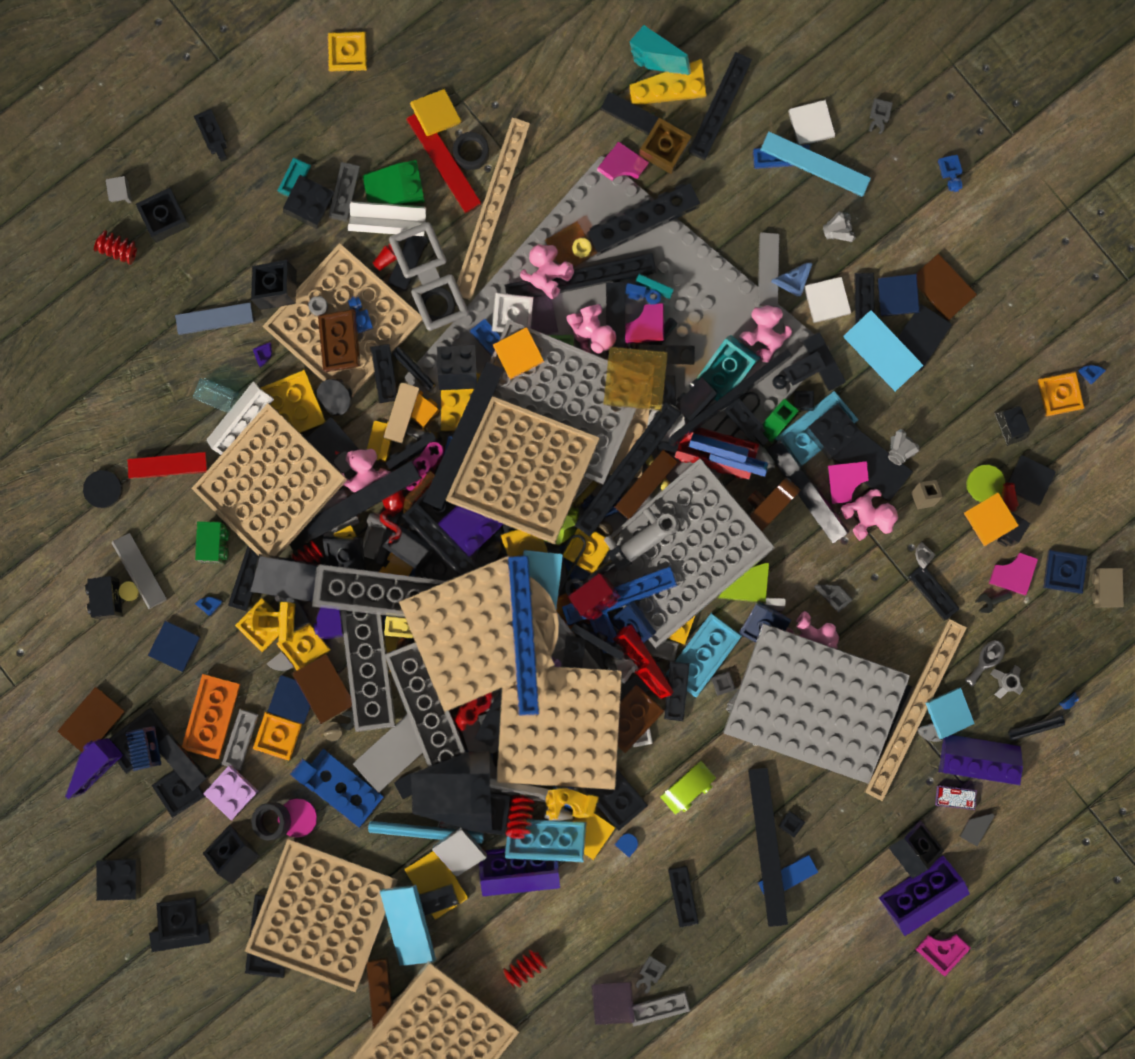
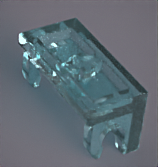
(215, 395)

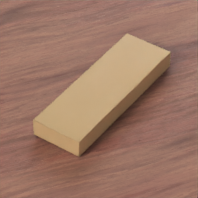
(401, 412)

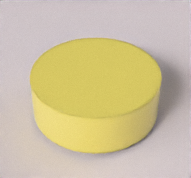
(581, 247)
(128, 591)

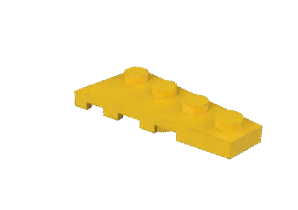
(670, 86)

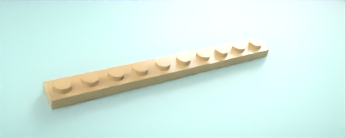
(492, 207)
(915, 709)

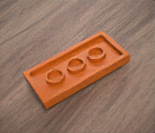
(210, 716)

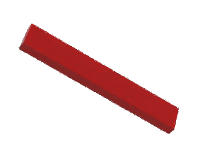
(446, 166)

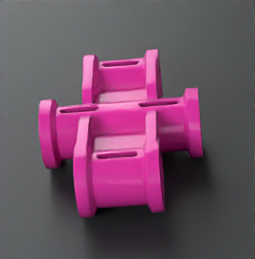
(429, 460)

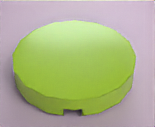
(985, 482)

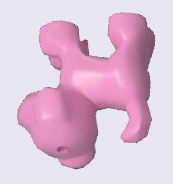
(543, 257)
(766, 319)
(587, 327)
(362, 462)
(884, 516)
(825, 635)

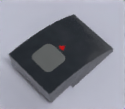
(333, 445)

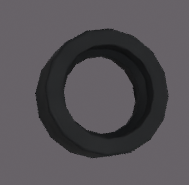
(471, 136)
(446, 294)
(258, 825)

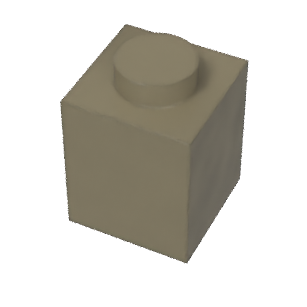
(926, 494)

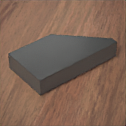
(834, 595)
(976, 828)

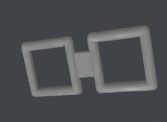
(428, 276)

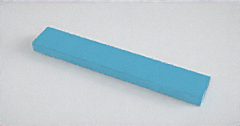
(815, 164)

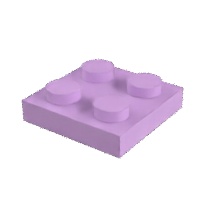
(230, 792)

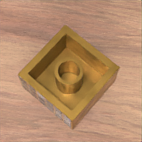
(665, 145)

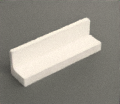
(385, 217)
(238, 418)

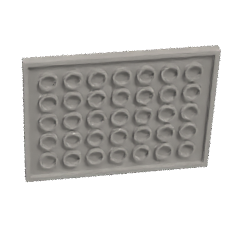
(570, 391)
(706, 554)
(816, 703)

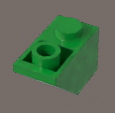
(778, 419)

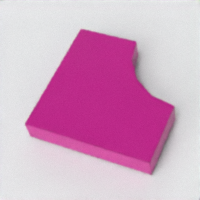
(622, 162)
(648, 326)
(845, 479)
(1015, 575)
(943, 953)

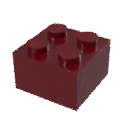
(594, 597)

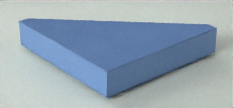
(794, 280)

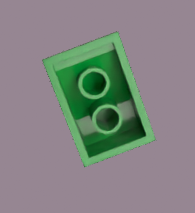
(395, 185)

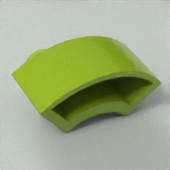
(688, 787)

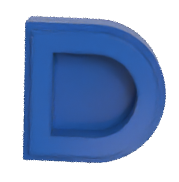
(627, 844)

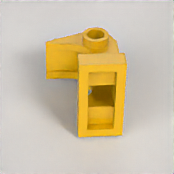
(259, 621)
(582, 805)

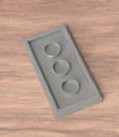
(390, 755)

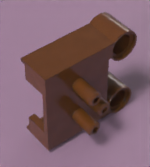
(771, 506)

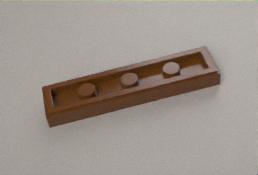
(646, 484)

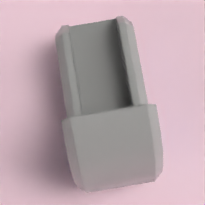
(373, 536)

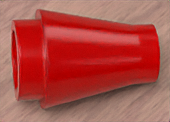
(385, 257)
(1009, 496)

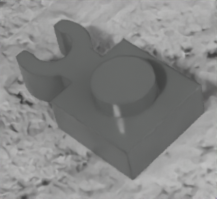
(880, 113)
(651, 971)

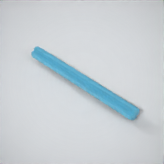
(417, 831)

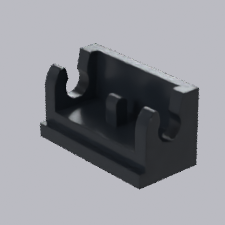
(438, 899)

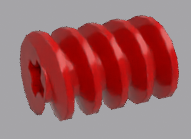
(115, 248)
(309, 555)
(519, 816)
(525, 968)

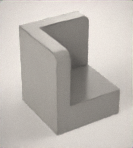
(118, 189)

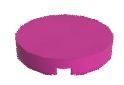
(302, 816)

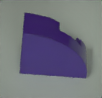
(263, 354)

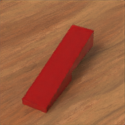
(167, 465)
(647, 667)

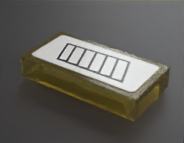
(586, 487)

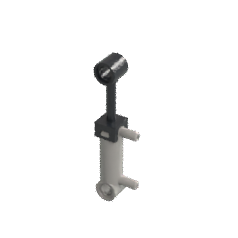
(623, 555)

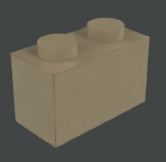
(1108, 588)

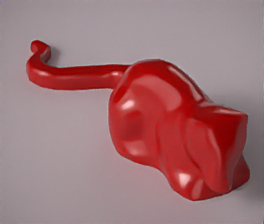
(394, 505)
(469, 711)

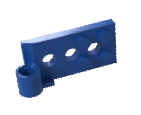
(310, 776)

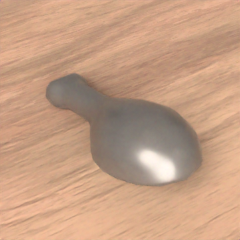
(990, 655)

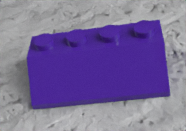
(468, 528)
(981, 759)
(509, 876)
(924, 896)

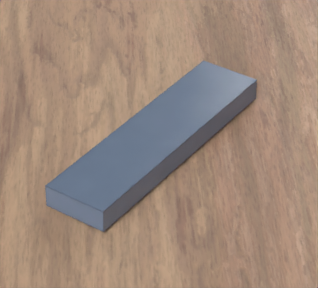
(214, 318)

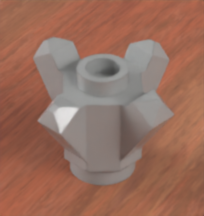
(839, 227)
(902, 447)
(625, 665)
(1007, 681)

